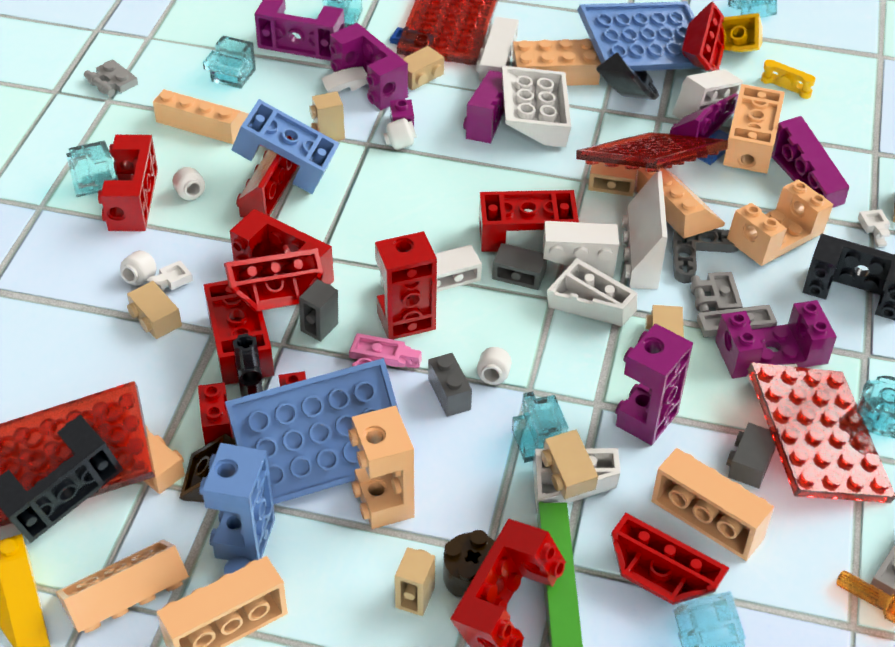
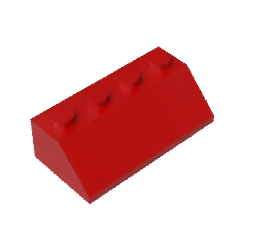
(266, 184)

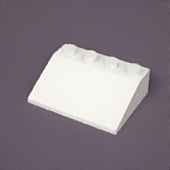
(537, 104)
(645, 235)

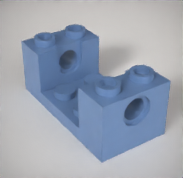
(270, 127)
(242, 492)

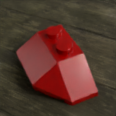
(705, 39)
(274, 279)
(663, 563)

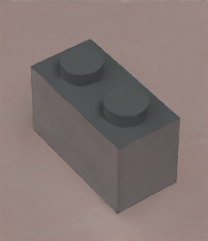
(519, 266)
(319, 310)
(449, 384)
(752, 456)

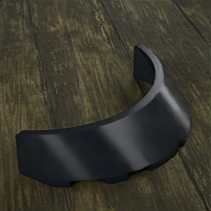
(625, 80)

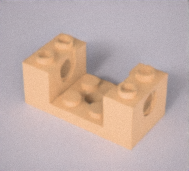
(754, 128)
(796, 220)
(385, 467)

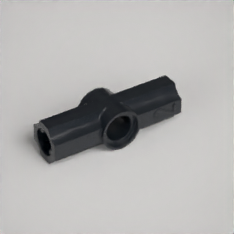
(247, 364)

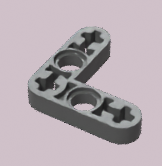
(695, 244)

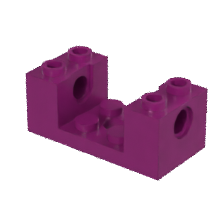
(275, 30)
(384, 68)
(803, 341)
(661, 368)

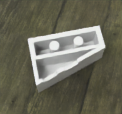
(705, 89)
(590, 242)
(592, 295)
(605, 462)

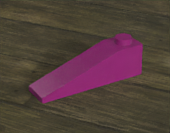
(706, 120)

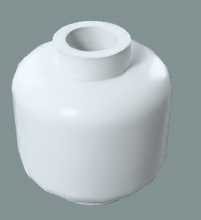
(400, 134)
(188, 183)
(138, 267)
(494, 365)

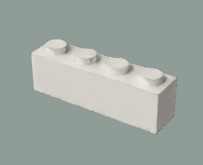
(497, 46)
(456, 268)

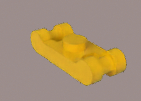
(788, 78)

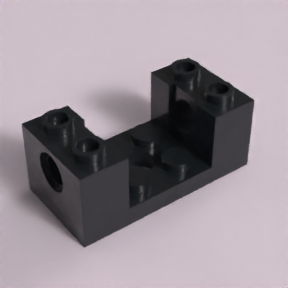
(839, 262)
(79, 477)

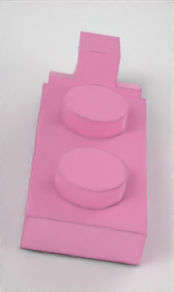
(393, 351)

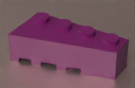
(485, 109)
(806, 160)

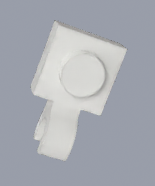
(877, 223)
(172, 276)

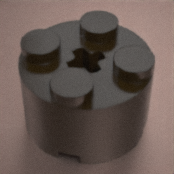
(463, 559)

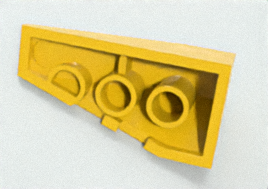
(743, 32)
(19, 599)

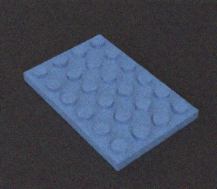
(642, 33)
(308, 426)

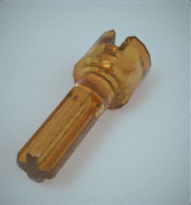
(868, 593)

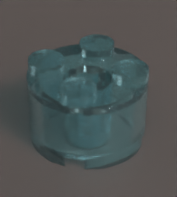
(878, 406)

